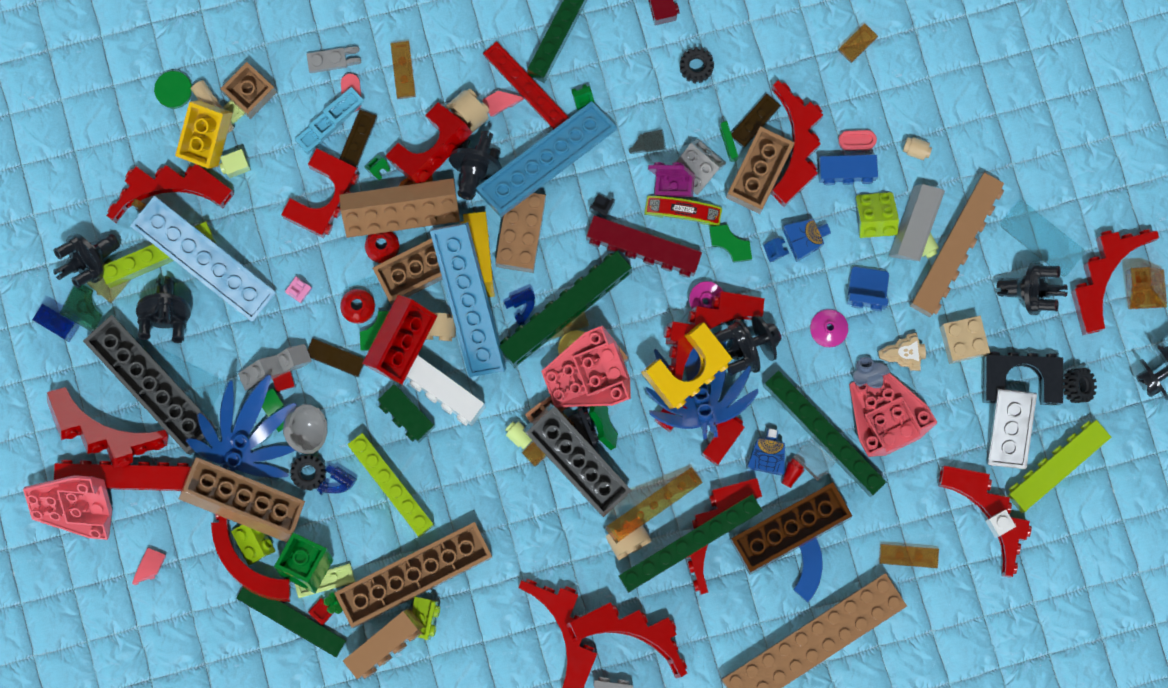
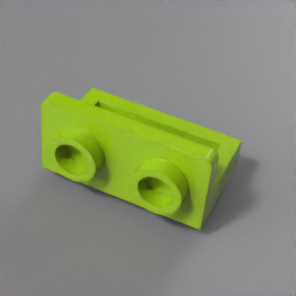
(252, 544)
(426, 611)

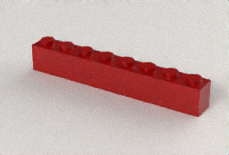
(129, 477)

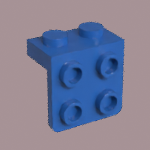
(868, 288)

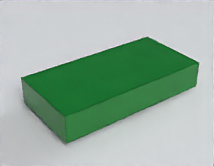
(728, 141)

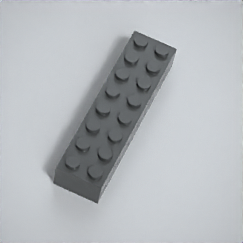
(147, 382)

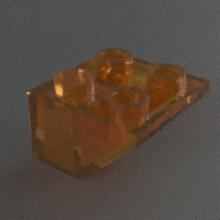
(1146, 288)

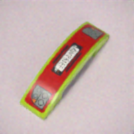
(683, 209)

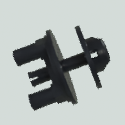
(744, 346)
(1153, 380)

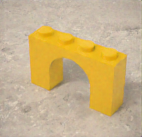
(712, 359)

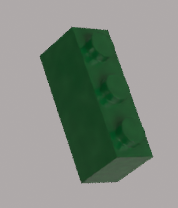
(405, 414)

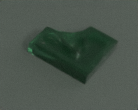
(80, 308)

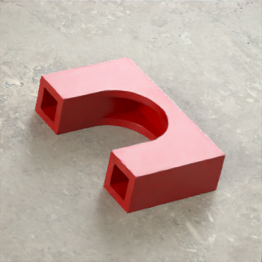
(422, 165)
(320, 220)
(719, 446)

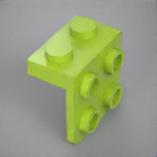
(877, 215)

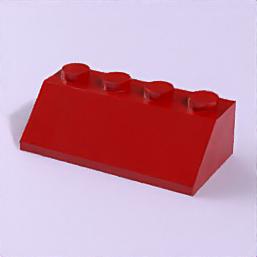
(400, 339)

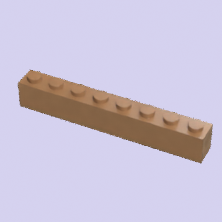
(957, 244)

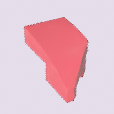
(500, 101)
(149, 566)

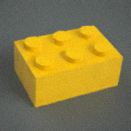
(203, 134)

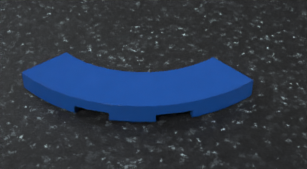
(811, 570)

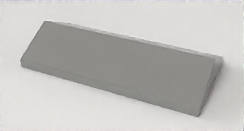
(917, 222)

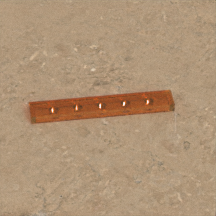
(653, 505)

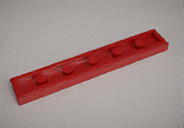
(525, 85)

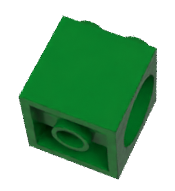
(304, 562)

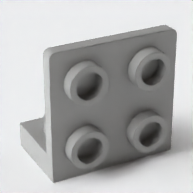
(701, 162)

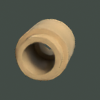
(917, 148)

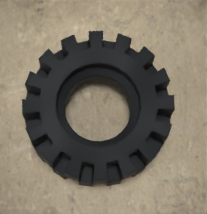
(696, 54)
(1072, 390)
(296, 472)

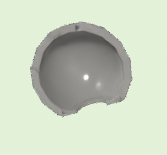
(305, 429)

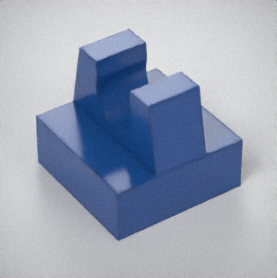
(775, 249)

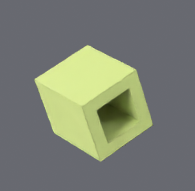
(234, 164)

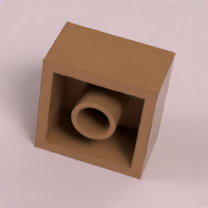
(248, 90)

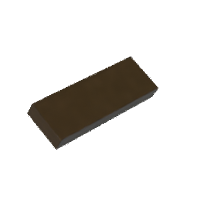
(757, 117)
(358, 138)
(335, 358)

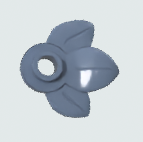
(870, 373)

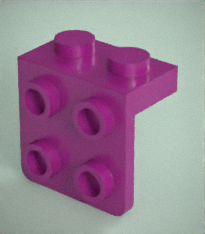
(673, 180)

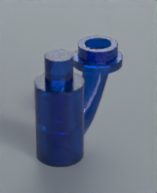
(523, 297)
(341, 476)

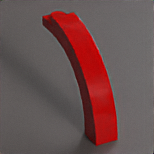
(254, 582)

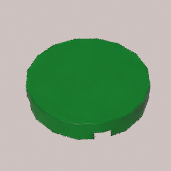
(173, 89)

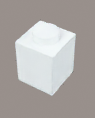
(1000, 523)

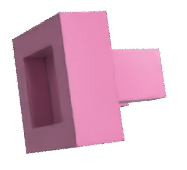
(298, 290)

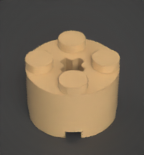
(469, 109)
(443, 328)
(629, 544)

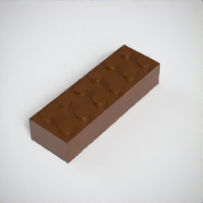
(791, 528)

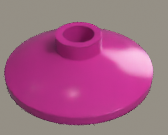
(701, 291)
(820, 332)

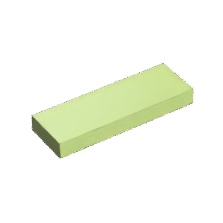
(333, 579)

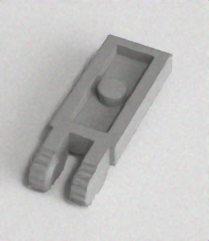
(331, 59)

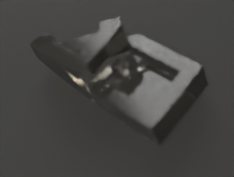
(649, 142)

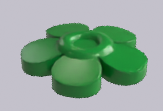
(333, 604)

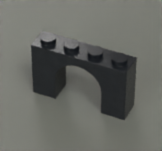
(1048, 369)

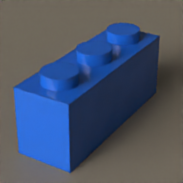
(847, 169)

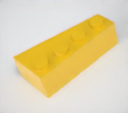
(479, 233)

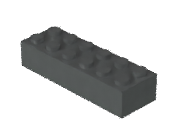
(577, 460)

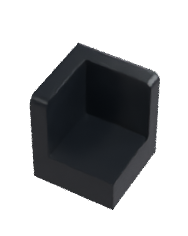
(602, 206)

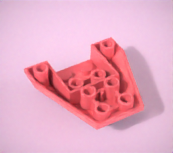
(588, 373)
(889, 416)
(72, 504)

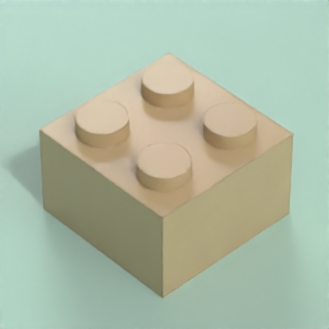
(964, 339)

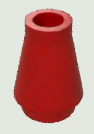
(792, 473)

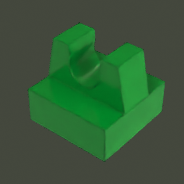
(582, 97)
(376, 165)

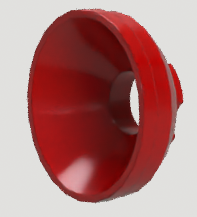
(385, 254)
(357, 316)

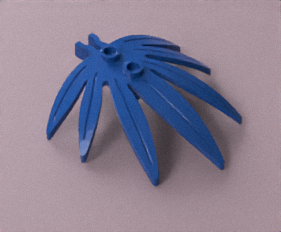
(703, 407)
(235, 447)

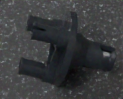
(475, 164)
(84, 258)
(1034, 289)
(163, 311)

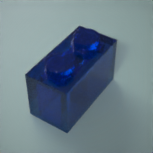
(55, 323)

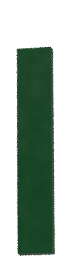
(294, 622)

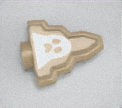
(905, 352)

